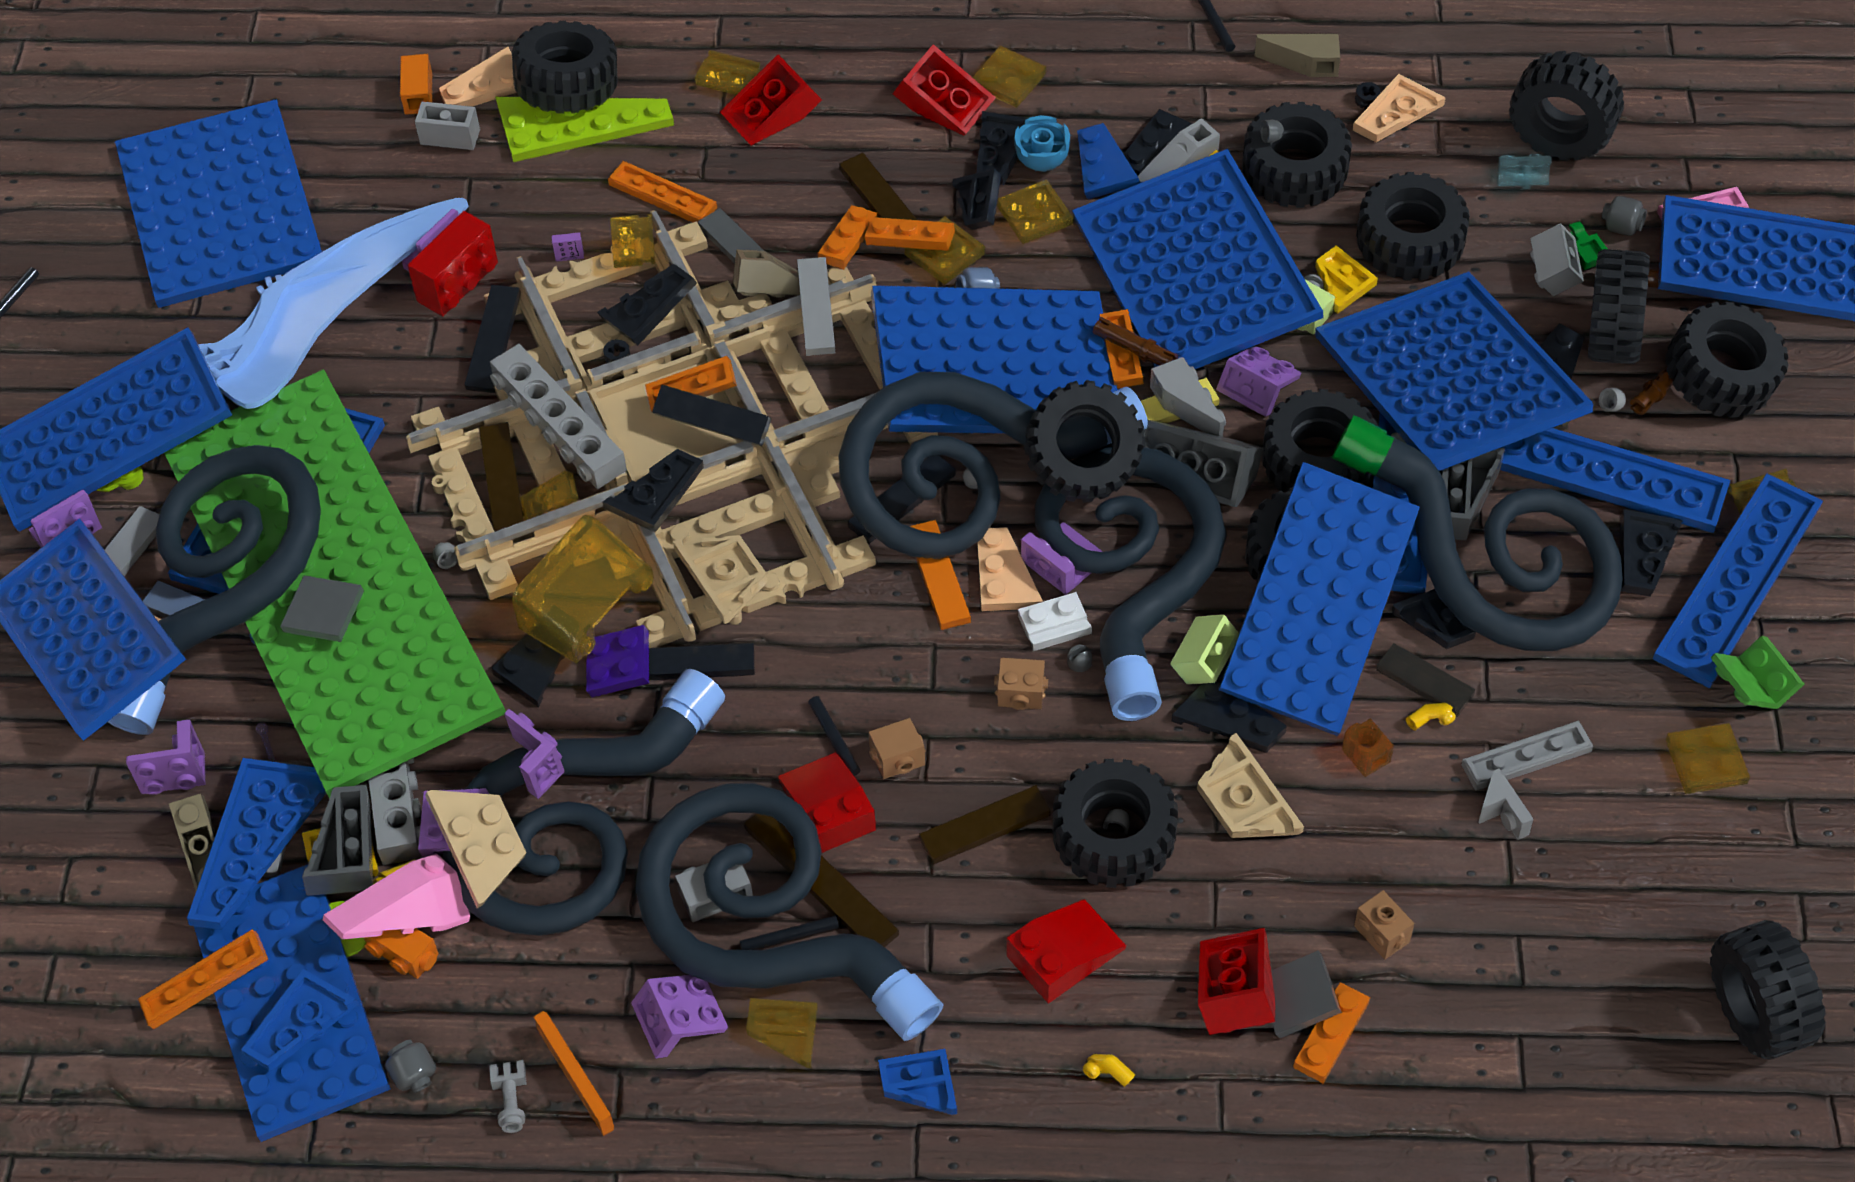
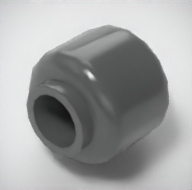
(1624, 215)
(410, 1066)

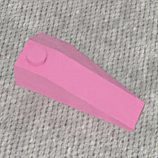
(410, 898)

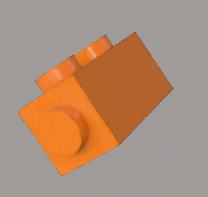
(415, 82)
(406, 952)

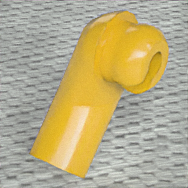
(1442, 711)
(1107, 1065)

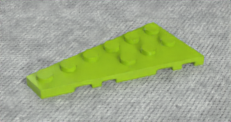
(541, 133)

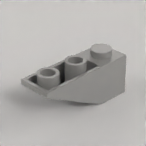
(1186, 147)
(1183, 395)

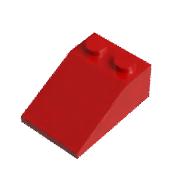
(943, 92)
(770, 102)
(831, 800)
(1062, 948)
(1236, 982)

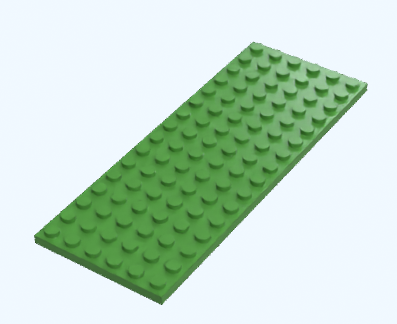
(405, 664)

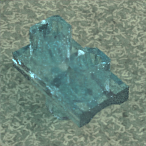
(1523, 170)

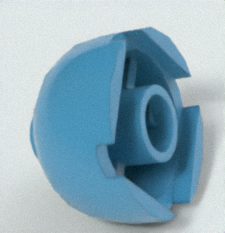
(1042, 143)

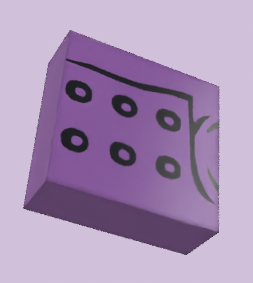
(567, 247)

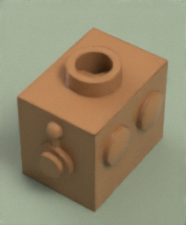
(1021, 683)
(897, 748)
(1384, 924)

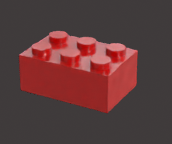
(453, 263)

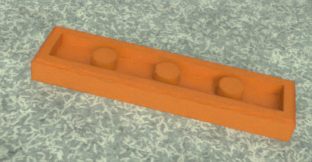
(661, 192)
(942, 586)
(203, 979)
(574, 1073)

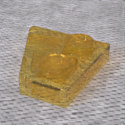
(784, 1027)

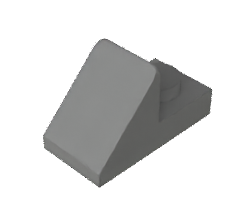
(1504, 801)

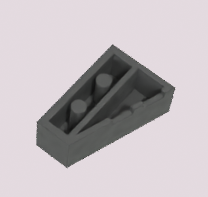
(1469, 487)
(344, 845)

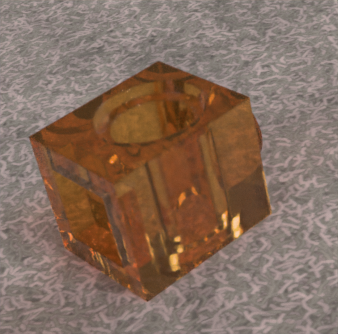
(1367, 758)

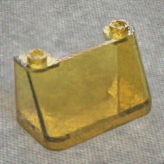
(578, 587)

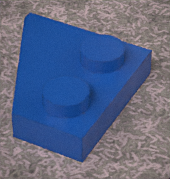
(919, 1080)

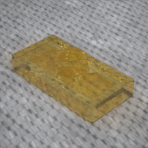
(550, 495)

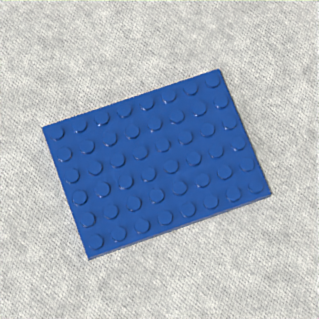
(217, 203)
(1198, 262)
(999, 336)
(1453, 371)

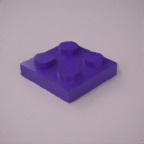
(618, 661)

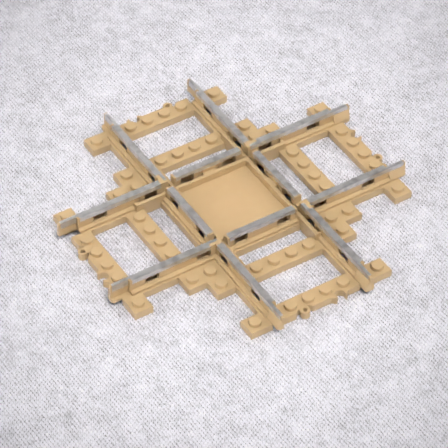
(646, 438)

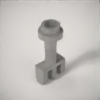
(511, 1118)

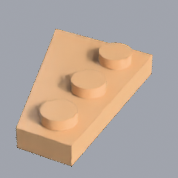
(482, 83)
(1397, 107)
(1003, 574)

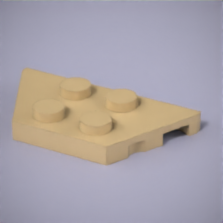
(724, 572)
(1245, 796)
(478, 838)

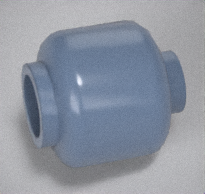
(977, 278)

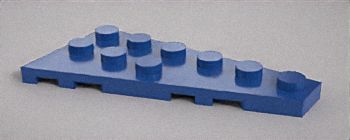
(257, 823)

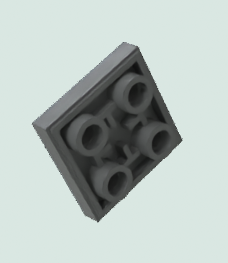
(322, 608)
(1303, 994)

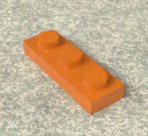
(909, 233)
(846, 237)
(1123, 363)
(699, 380)
(1331, 1035)

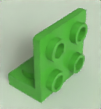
(1759, 675)

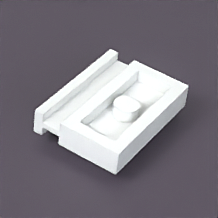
(1054, 621)

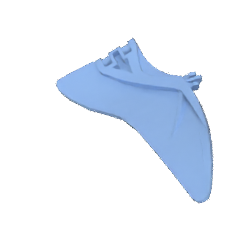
(301, 304)

